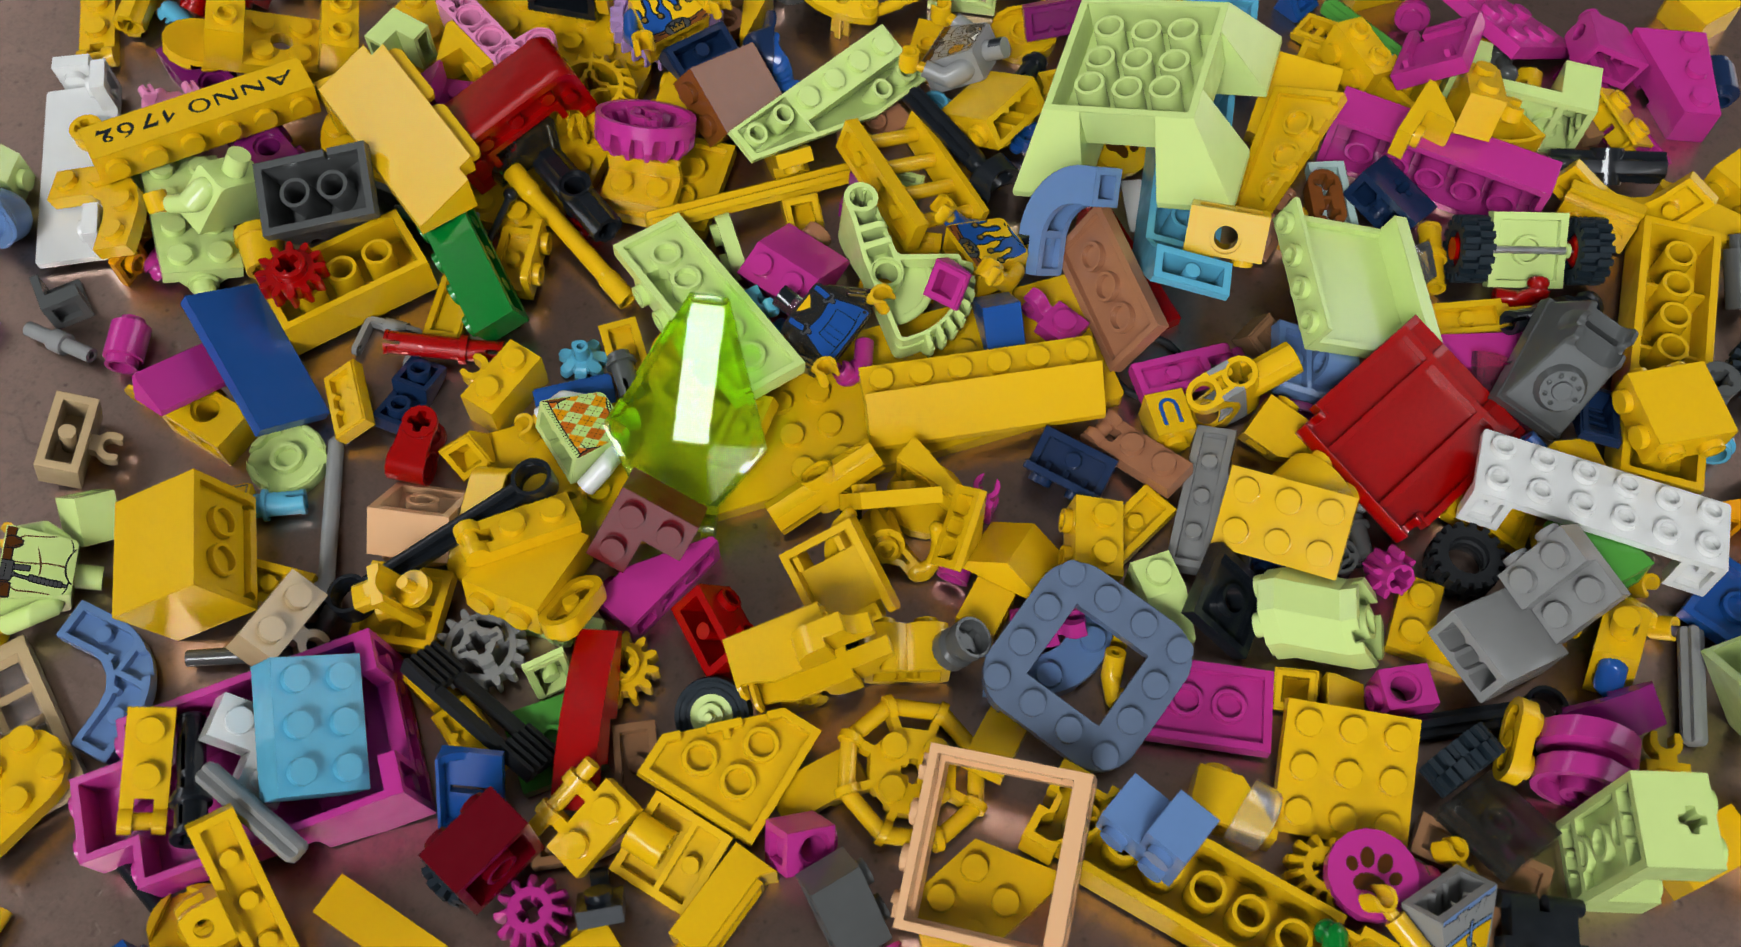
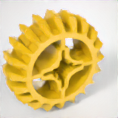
(605, 83)

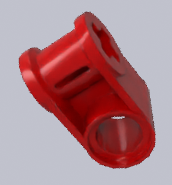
(416, 447)

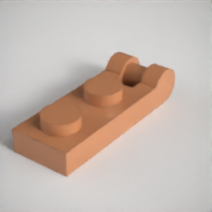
(1138, 454)

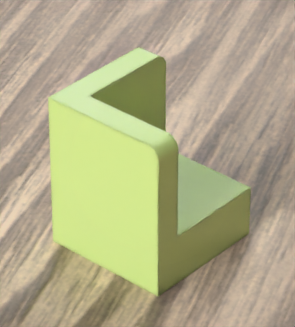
(88, 515)

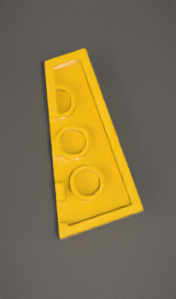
(1284, 142)

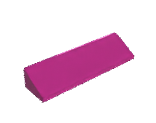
(177, 380)

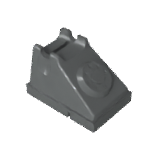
(316, 193)
(1560, 364)

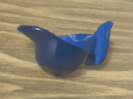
(769, 48)

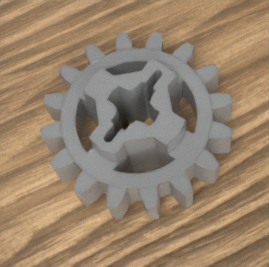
(499, 642)

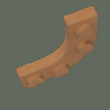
(631, 747)

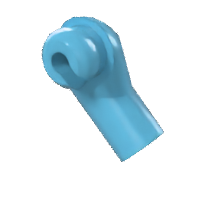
(172, 12)

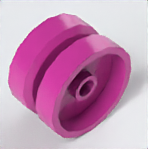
(1581, 757)

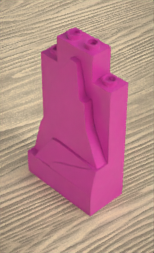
(396, 772)

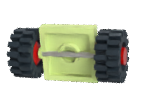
(1515, 246)

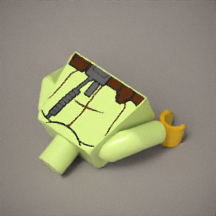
(40, 575)

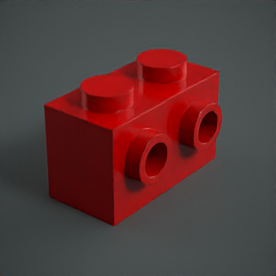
(706, 618)

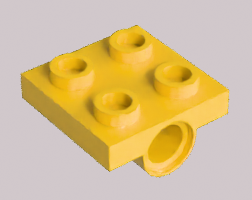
(670, 852)

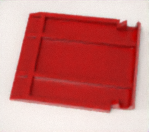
(1406, 429)

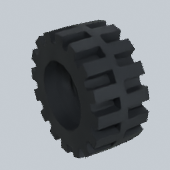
(1477, 545)

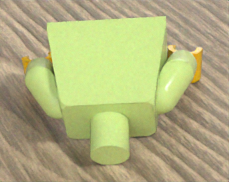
(217, 195)

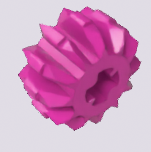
(550, 910)

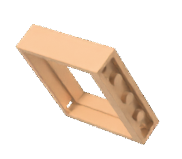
(924, 816)

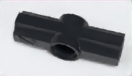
(1616, 164)
(577, 194)

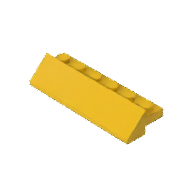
(982, 392)

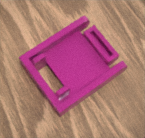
(1444, 53)

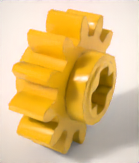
(641, 669)

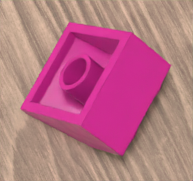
(791, 260)

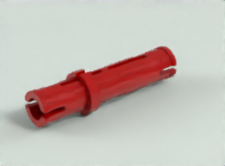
(439, 346)

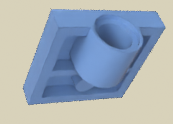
(1320, 369)

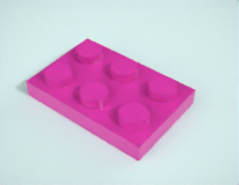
(1220, 711)

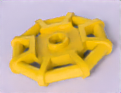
(885, 765)

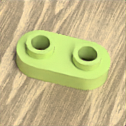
(725, 235)

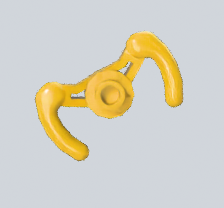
(889, 543)

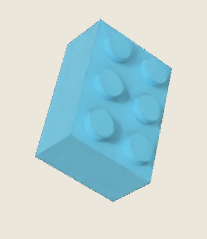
(309, 727)

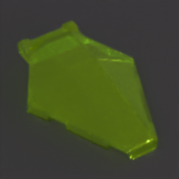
(692, 409)

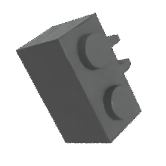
(843, 901)

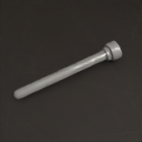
(330, 517)

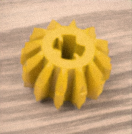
(1303, 862)

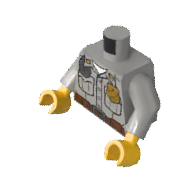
(959, 54)

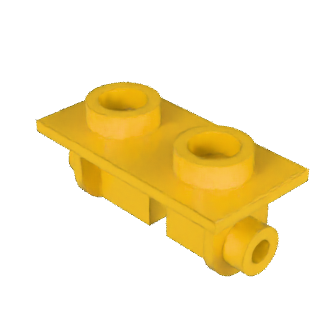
(1628, 130)

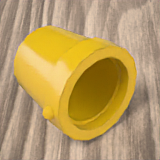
(253, 245)

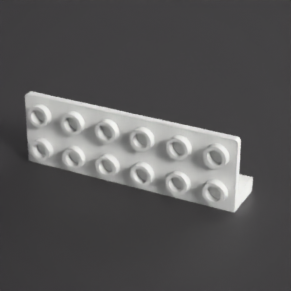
(70, 233)
(1603, 503)

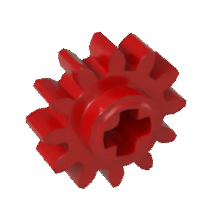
(292, 274)

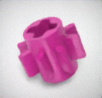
(1389, 571)

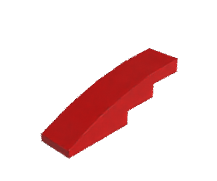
(588, 705)

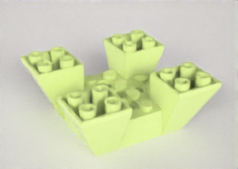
(1151, 80)

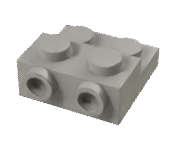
(1563, 581)

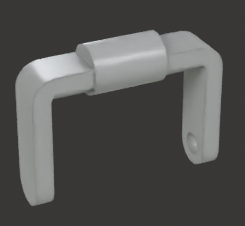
(381, 324)

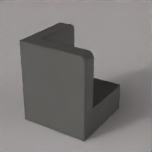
(63, 304)

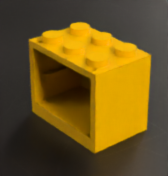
(185, 556)

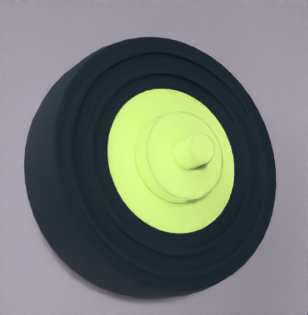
(708, 702)

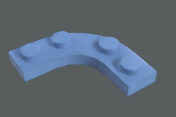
(1071, 661)
(128, 670)

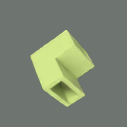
(406, 33)

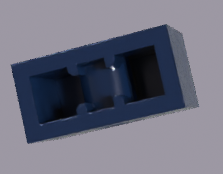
(1386, 192)

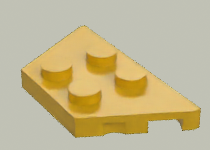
(984, 892)

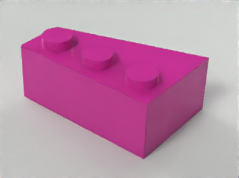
(1678, 82)

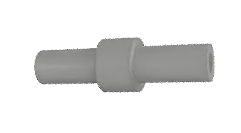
(60, 342)

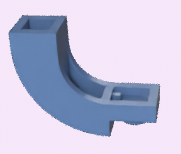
(1056, 205)

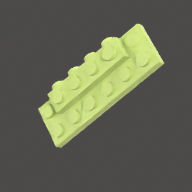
(673, 261)

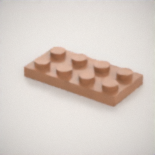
(1111, 289)

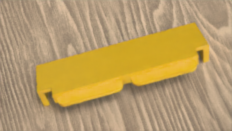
(412, 144)

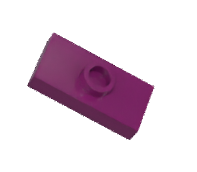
(1048, 18)

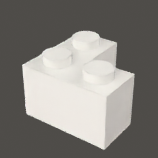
(233, 730)

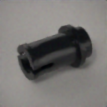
(1032, 64)

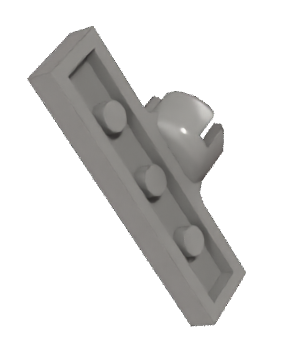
(1201, 496)

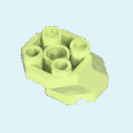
(1318, 618)

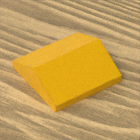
(1013, 556)

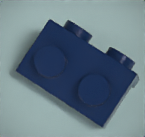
(1069, 465)

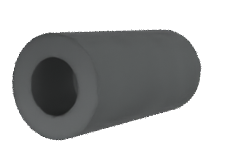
(1732, 273)

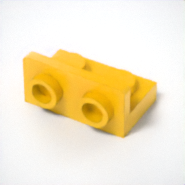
(642, 185)

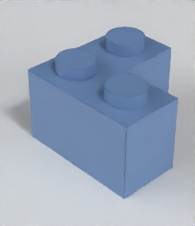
(1154, 829)

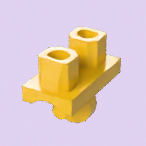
(393, 595)

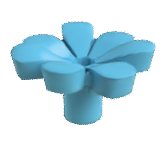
(582, 359)

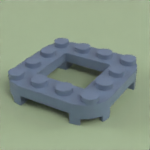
(1048, 716)

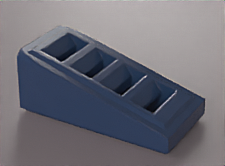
(1599, 421)

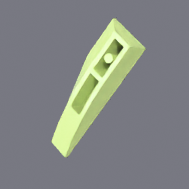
(850, 86)

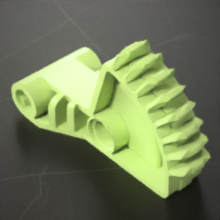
(874, 257)

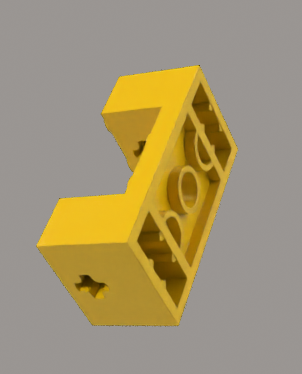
(245, 38)

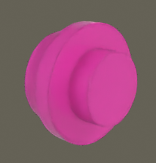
(1412, 15)

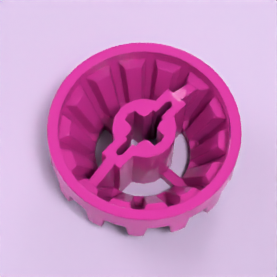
(644, 129)

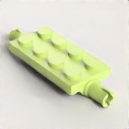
(182, 253)

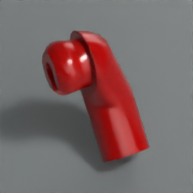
(1536, 291)

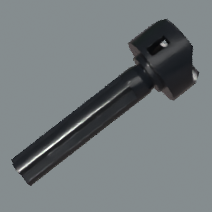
(987, 173)

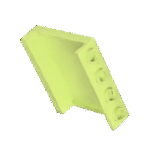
(1351, 280)

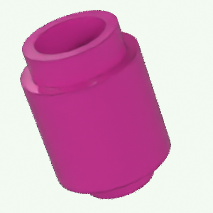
(126, 344)

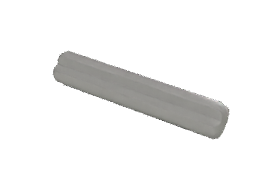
(1692, 686)
(252, 812)

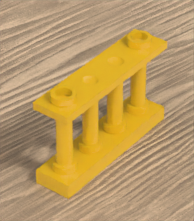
(894, 199)

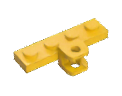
(240, 893)

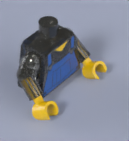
(828, 322)

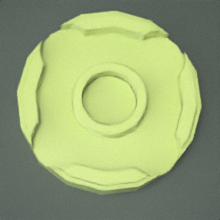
(288, 460)

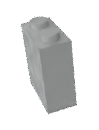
(1495, 644)

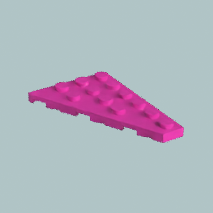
(1513, 29)

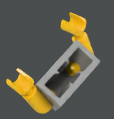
(1447, 911)

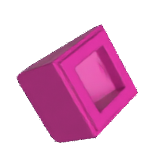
(947, 283)

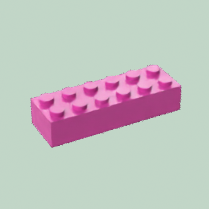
(1458, 177)

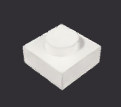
(71, 70)

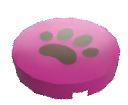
(1367, 859)

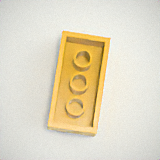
(370, 275)

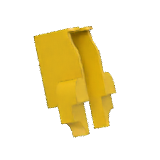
(804, 655)

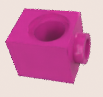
(1412, 680)
(786, 837)

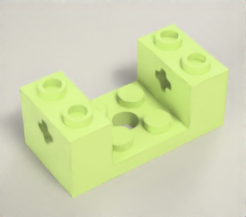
(1558, 112)
(1637, 835)

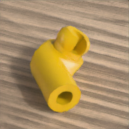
(1112, 673)

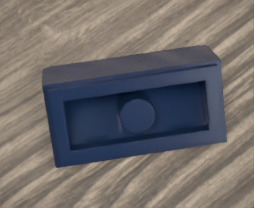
(697, 49)

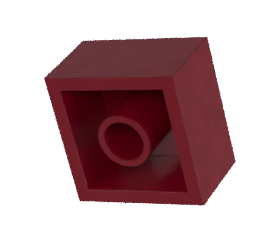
(481, 849)

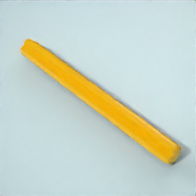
(754, 195)

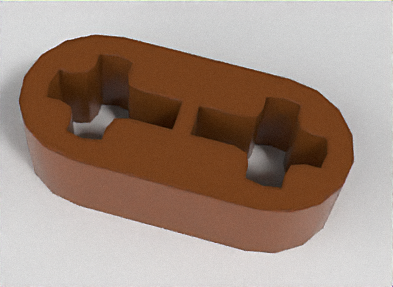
(1334, 198)

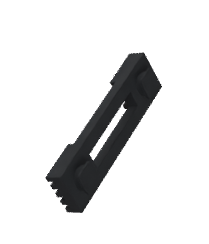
(436, 669)

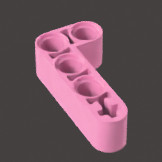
(486, 30)

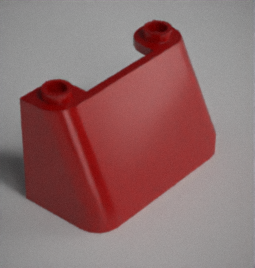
(514, 100)

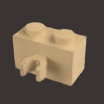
(72, 439)
(280, 622)

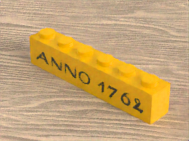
(199, 120)

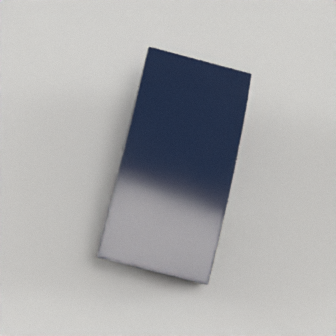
(412, 385)

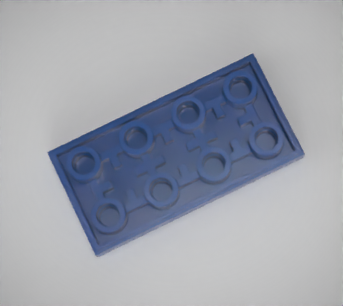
(255, 358)

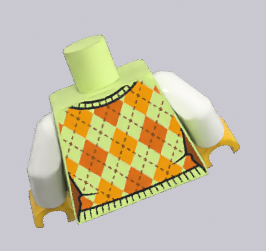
(576, 438)

